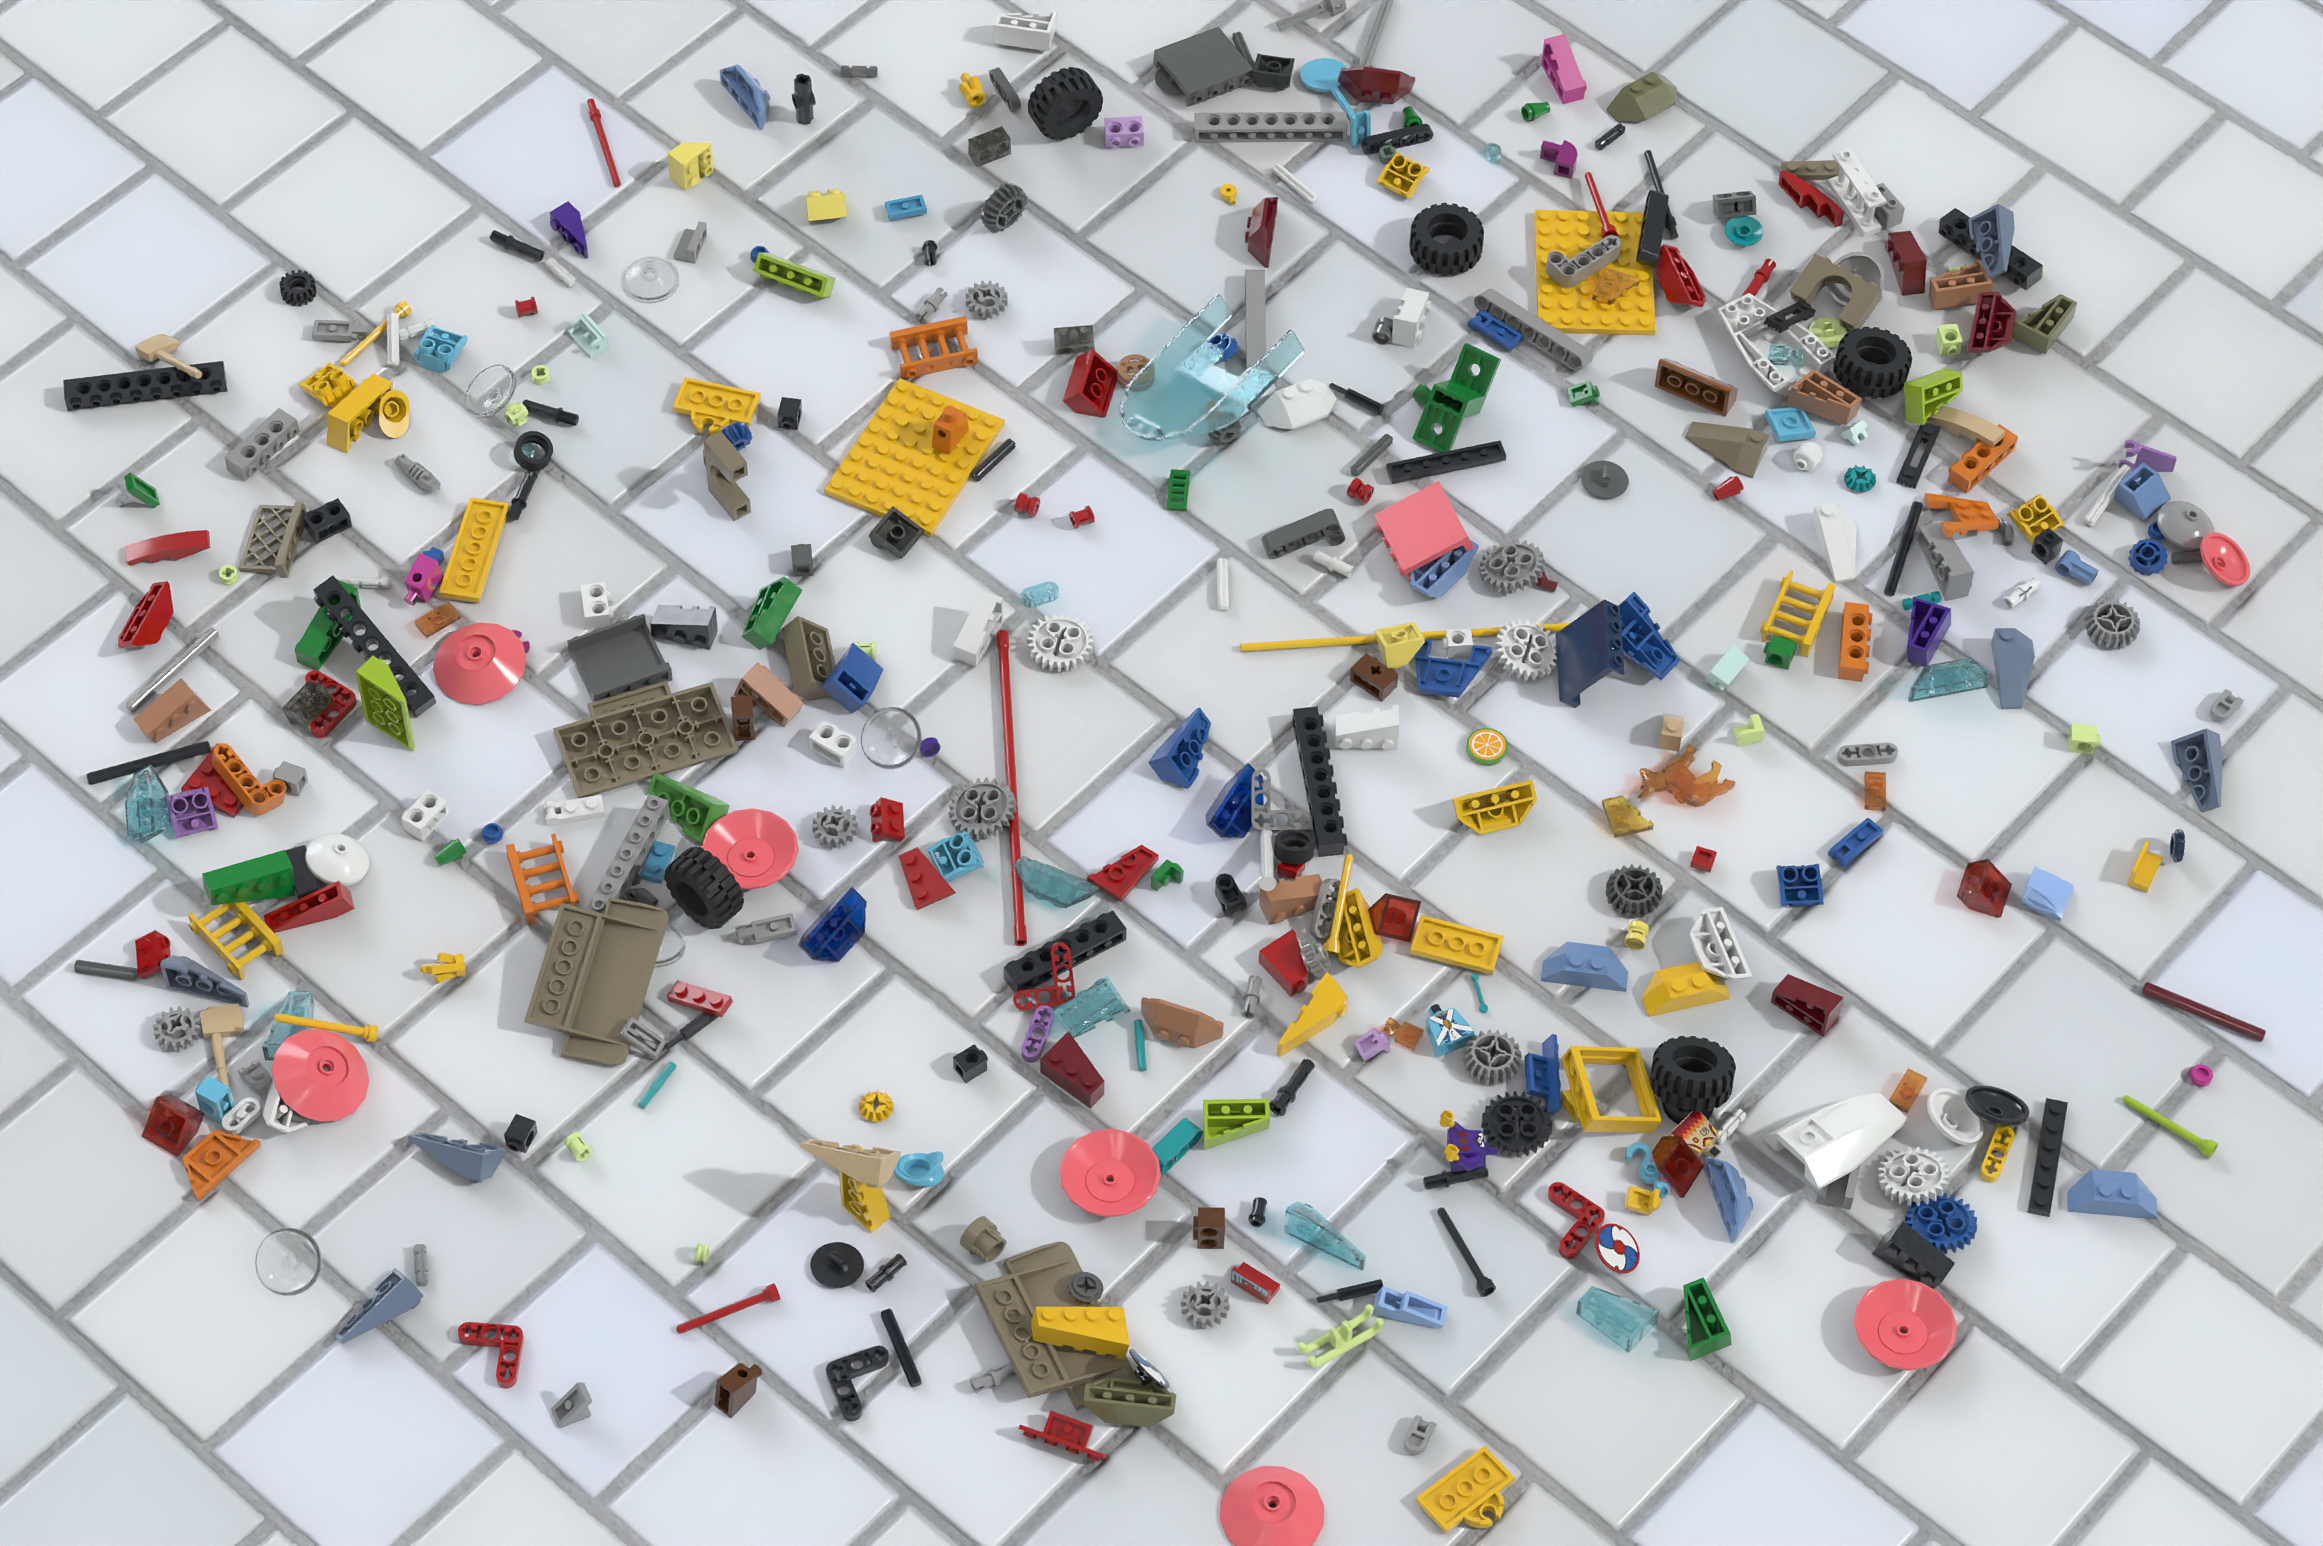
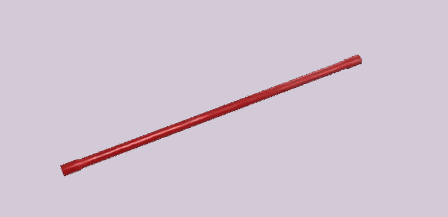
(1020, 932)

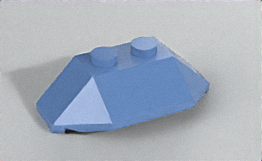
(746, 93)
(1444, 572)
(1585, 967)
(1729, 1194)
(2113, 1195)

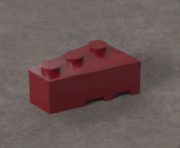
(1907, 262)
(1808, 1003)
(1073, 1071)

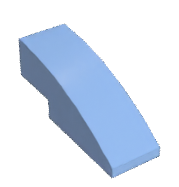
(1409, 1308)

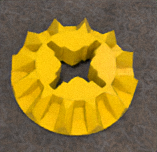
(882, 1112)

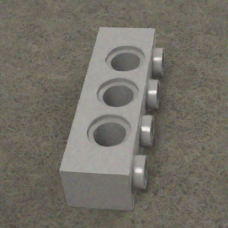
(262, 444)

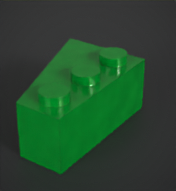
(770, 612)
(1704, 1321)

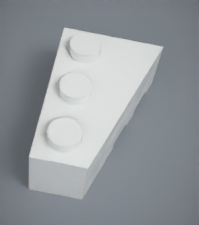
(1025, 31)
(1410, 318)
(979, 628)

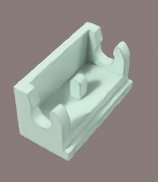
(588, 335)
(1727, 668)

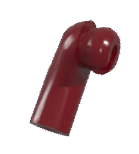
(1546, 584)

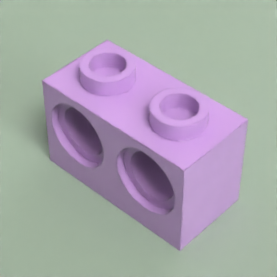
(1123, 132)

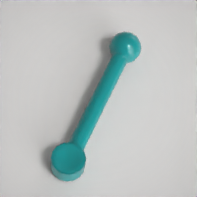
(1483, 1007)

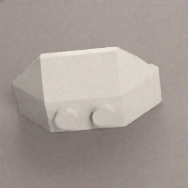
(1297, 405)
(1717, 946)
(280, 1115)

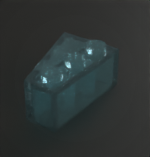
(296, 1004)
(1090, 1007)
(1617, 1316)

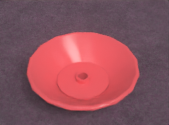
(485, 676)
(754, 835)
(309, 1088)
(1110, 1156)
(1910, 1308)
(1252, 1522)

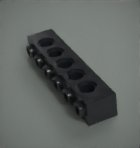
(2021, 268)
(1040, 972)

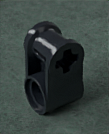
(1230, 898)

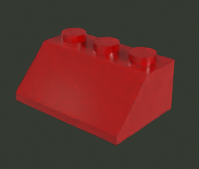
(1090, 385)

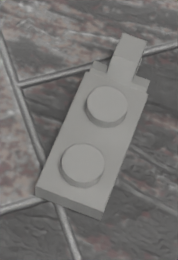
(338, 330)
(768, 929)

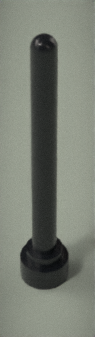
(1484, 1285)

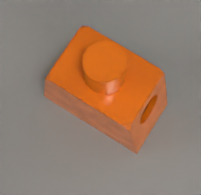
(951, 424)

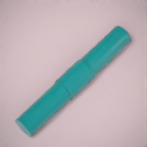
(1140, 1045)
(656, 1085)

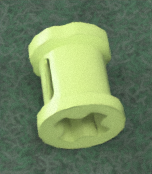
(868, 648)
(578, 1146)

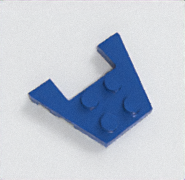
(1448, 676)

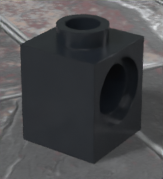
(789, 413)
(2047, 546)
(964, 1068)
(520, 1133)

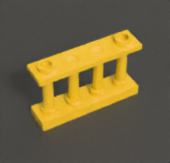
(1811, 626)
(244, 915)

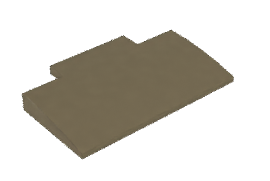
(643, 735)

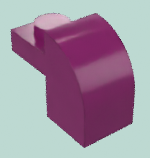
(1563, 155)

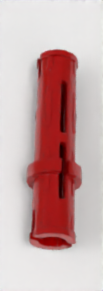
(1760, 277)

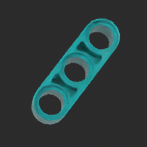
(1176, 1144)

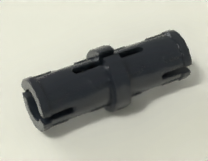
(886, 1272)

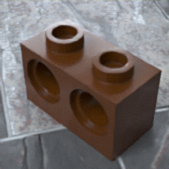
(742, 718)
(1209, 1228)

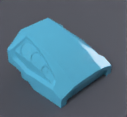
(439, 349)
(956, 856)

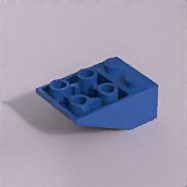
(853, 679)

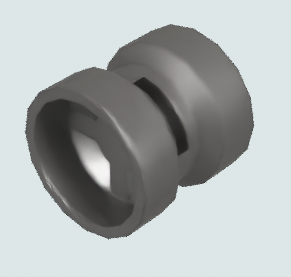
(1383, 331)

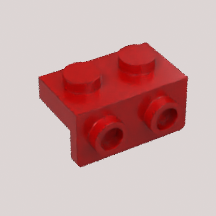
(887, 820)
(150, 952)

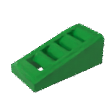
(1178, 478)

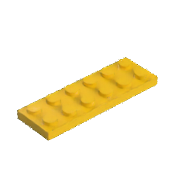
(474, 550)

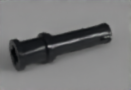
(1287, 1093)

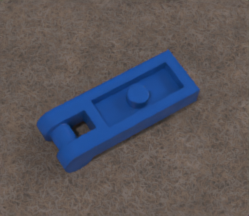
(1495, 330)
(1855, 842)

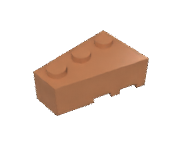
(1959, 287)
(1824, 398)
(769, 694)
(171, 711)
(1290, 898)

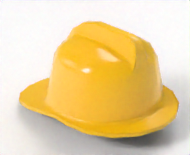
(394, 413)

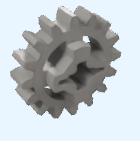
(986, 299)
(835, 826)
(1315, 957)
(177, 1028)
(1205, 1304)

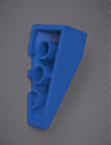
(1180, 754)

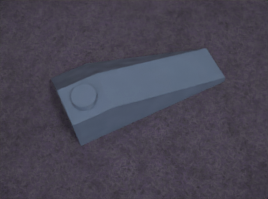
(1993, 238)
(2013, 665)
(2200, 762)
(469, 1161)
(393, 1297)

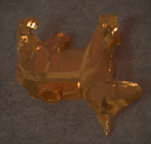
(1682, 783)

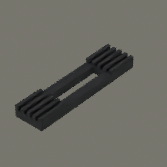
(1779, 321)
(1911, 475)

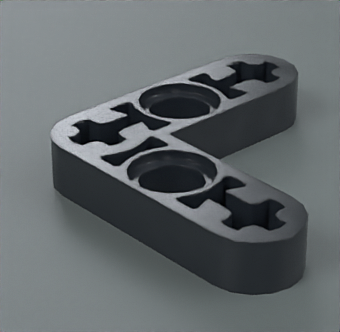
(847, 1373)

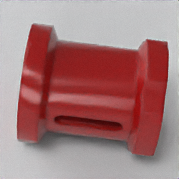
(526, 307)
(1081, 517)

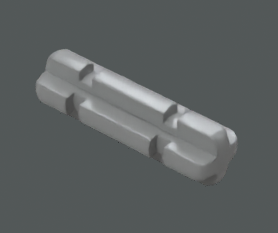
(421, 1264)

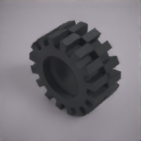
(298, 296)

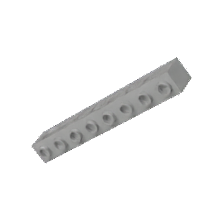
(1270, 127)
(631, 853)

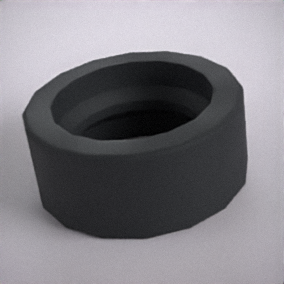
(537, 438)
(1294, 838)

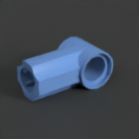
(2071, 564)

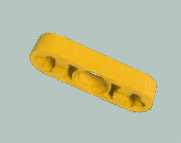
(1998, 1162)

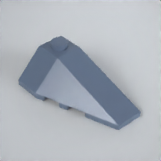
(193, 978)

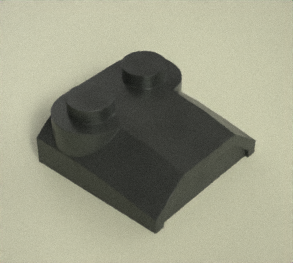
(1273, 71)
(896, 533)

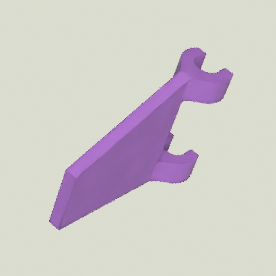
(2153, 458)

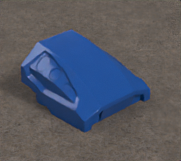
(1800, 885)

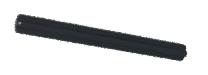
(1903, 548)
(154, 760)

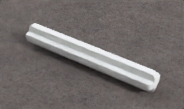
(2107, 496)

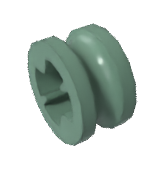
(1387, 149)

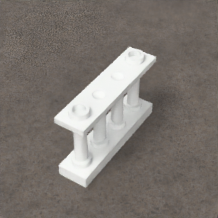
(1856, 192)

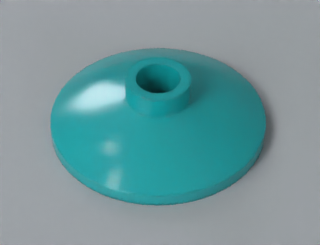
(1744, 230)

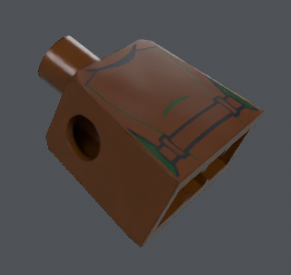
(736, 1388)

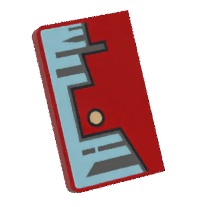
(1254, 1282)

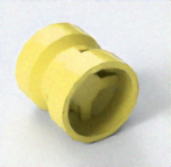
(1636, 935)

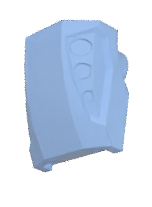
(2047, 894)

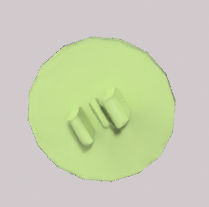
(1828, 331)

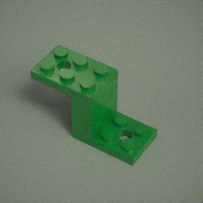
(1456, 398)

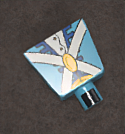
(1447, 1030)

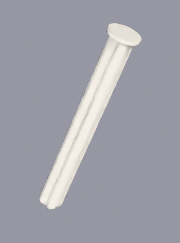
(1267, 881)

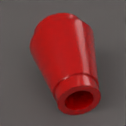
(1728, 488)

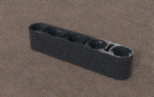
(1652, 228)

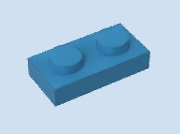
(905, 207)
(657, 861)

